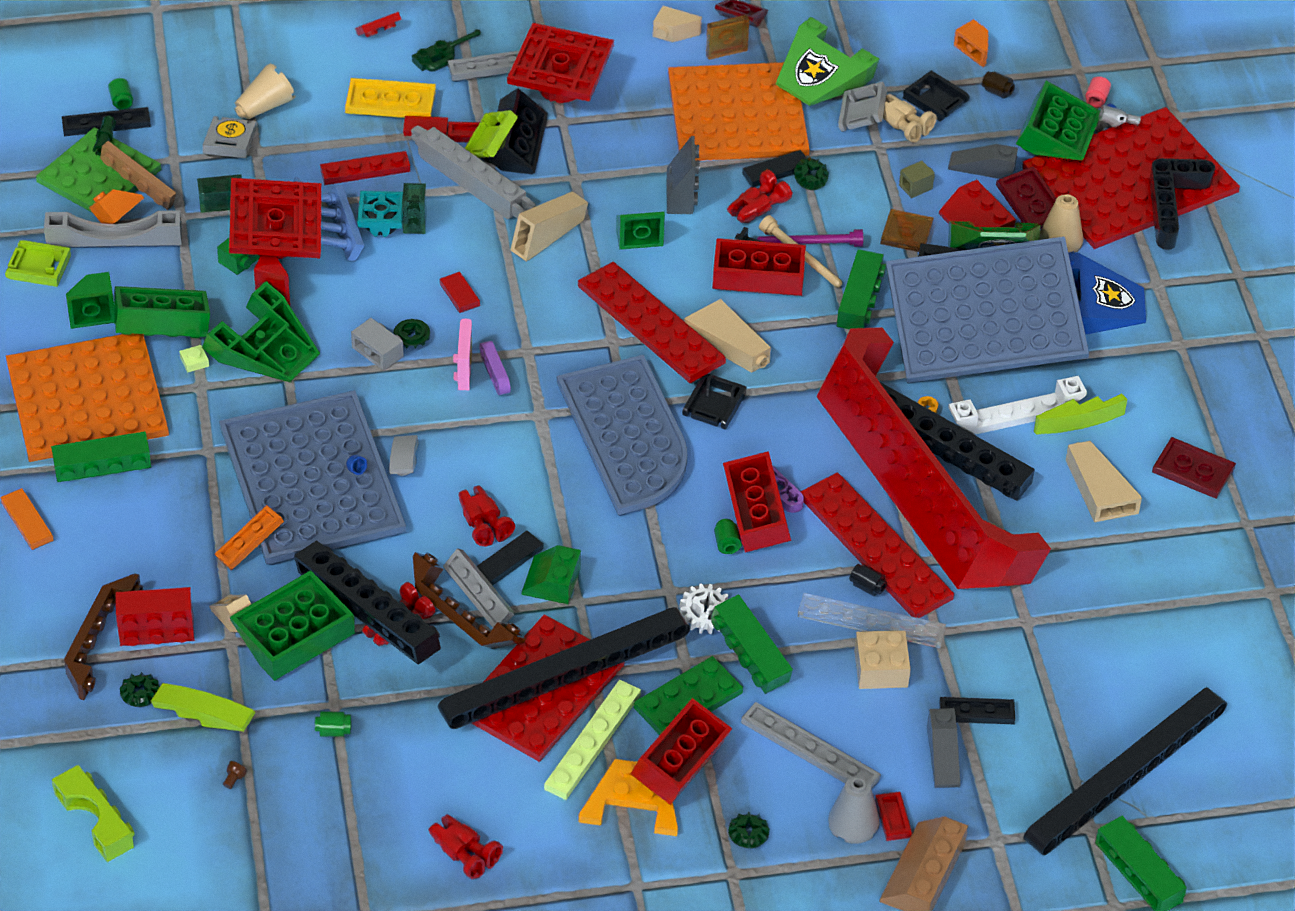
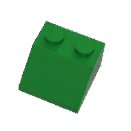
(640, 230)
(91, 301)
(553, 574)

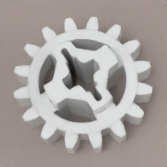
(694, 603)

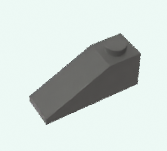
(988, 161)
(943, 747)

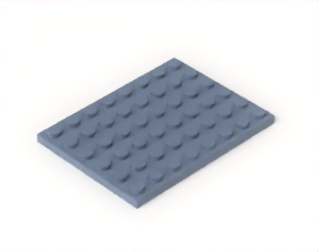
(986, 309)
(298, 468)

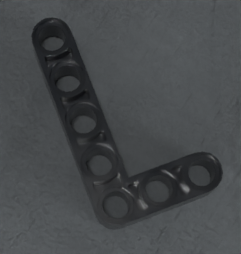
(1166, 176)

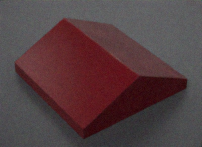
(737, 8)

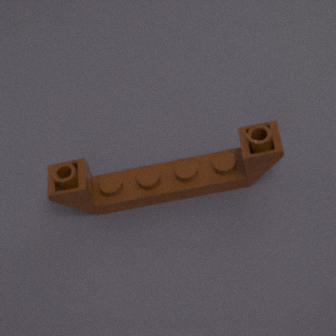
(426, 573)
(75, 659)

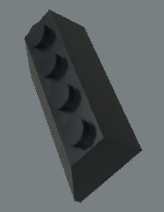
(523, 142)

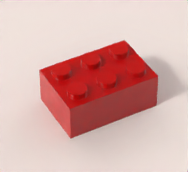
(155, 616)

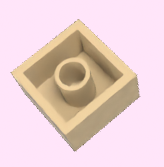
(882, 659)

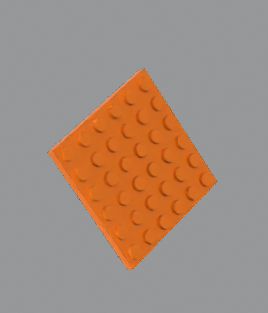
(736, 111)
(85, 393)

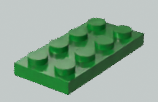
(706, 683)

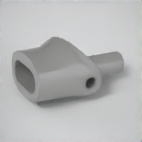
(1116, 116)

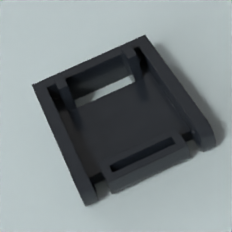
(940, 99)
(713, 406)

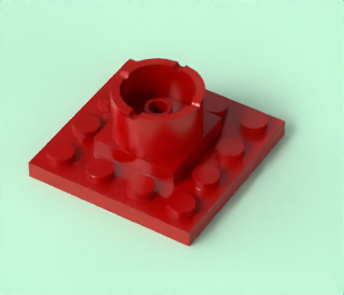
(560, 63)
(275, 218)

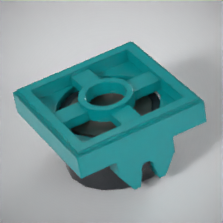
(380, 212)

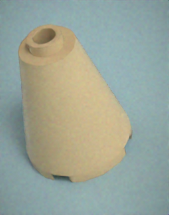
(264, 93)
(1064, 221)

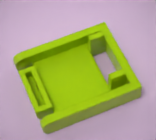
(487, 136)
(35, 261)

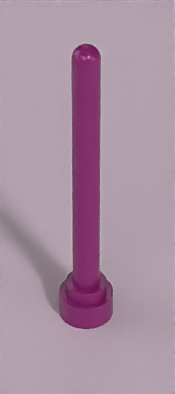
(853, 238)

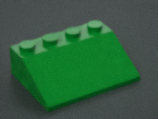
(1058, 124)
(293, 624)

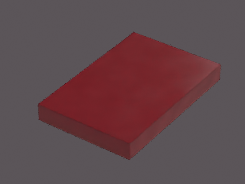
(1027, 195)
(1193, 467)

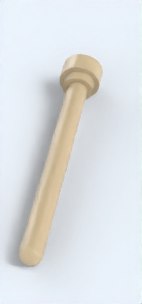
(770, 226)

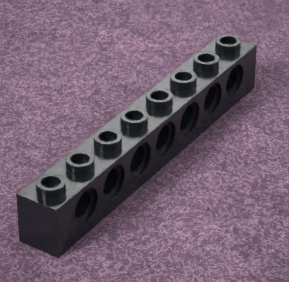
(965, 449)
(370, 603)

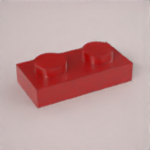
(371, 28)

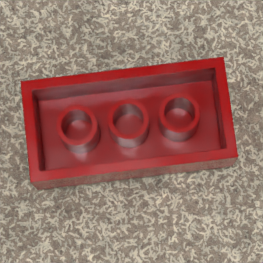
(759, 266)
(756, 502)
(681, 751)

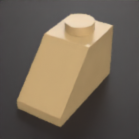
(676, 25)
(229, 606)

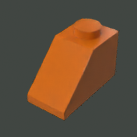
(973, 41)
(114, 205)

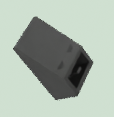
(682, 179)

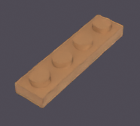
(137, 175)

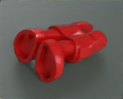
(759, 200)
(484, 509)
(410, 597)
(459, 839)

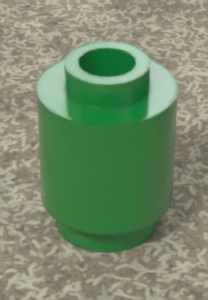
(120, 93)
(727, 536)
(333, 724)

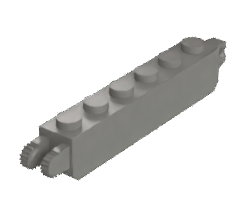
(471, 172)

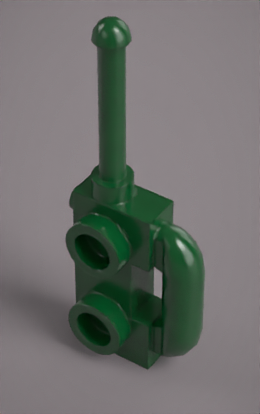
(440, 53)

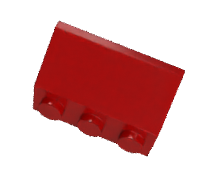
(978, 205)

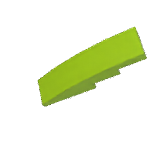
(1077, 416)
(206, 707)

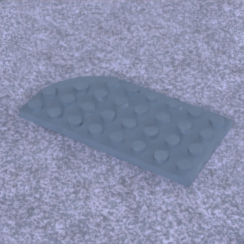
(627, 431)

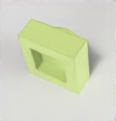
(194, 358)

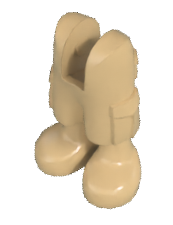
(903, 117)

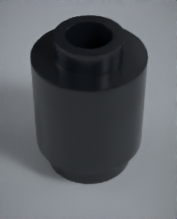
(868, 579)

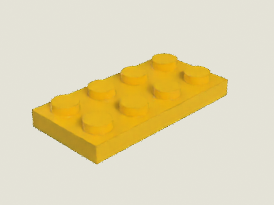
(389, 98)

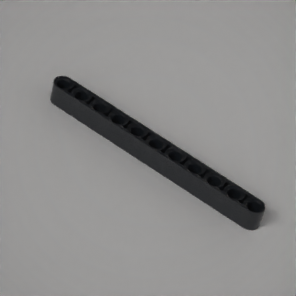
(563, 668)
(1124, 771)

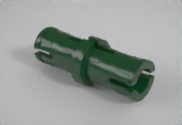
(104, 134)

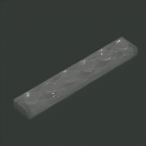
(870, 619)

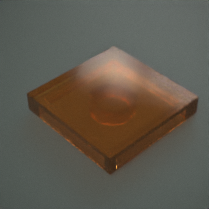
(727, 37)
(906, 230)

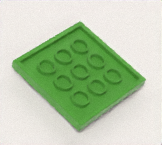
(83, 175)

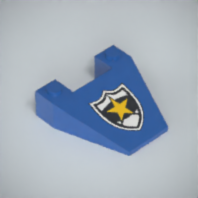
(1105, 297)

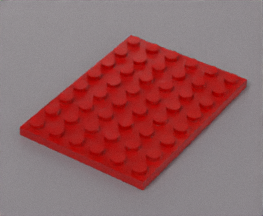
(1116, 173)

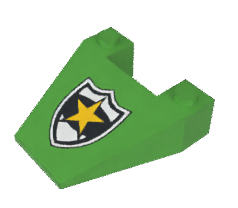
(818, 70)

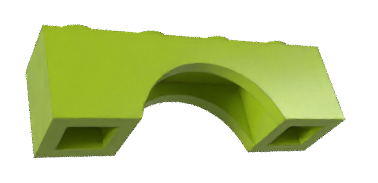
(77, 792)

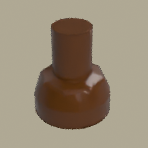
(235, 772)

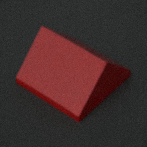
(270, 270)

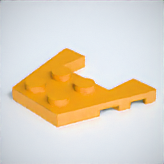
(624, 790)

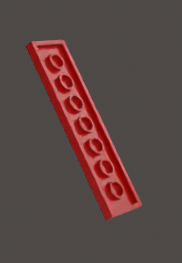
(652, 322)
(877, 545)

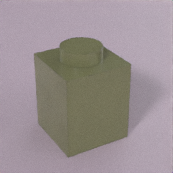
(916, 179)

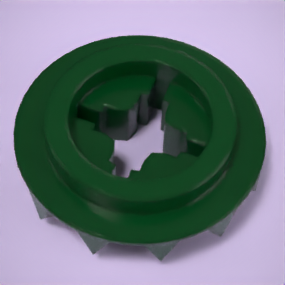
(810, 182)
(407, 327)
(141, 697)
(739, 834)

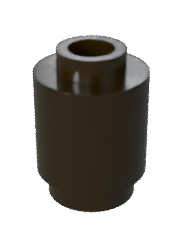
(998, 84)

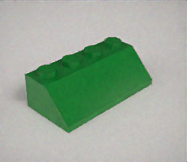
(161, 312)

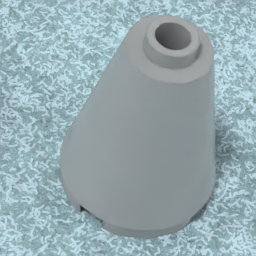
(854, 812)

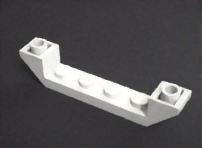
(1015, 412)

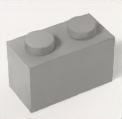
(377, 344)

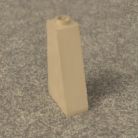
(546, 224)
(730, 336)
(1101, 484)

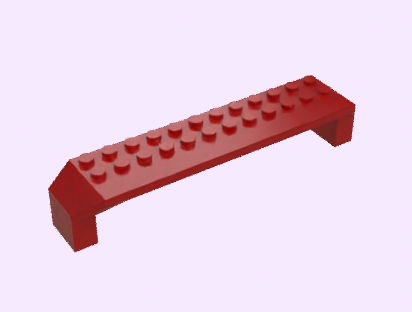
(946, 522)

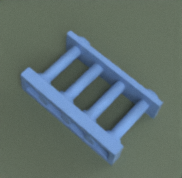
(343, 225)

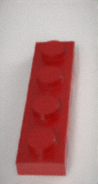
(365, 168)

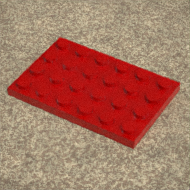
(542, 721)

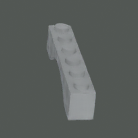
(155, 230)

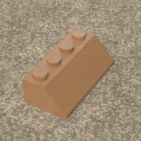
(925, 865)

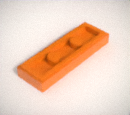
(26, 519)
(249, 537)

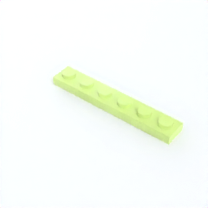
(592, 740)

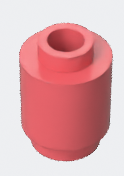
(1098, 91)

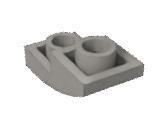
(403, 455)

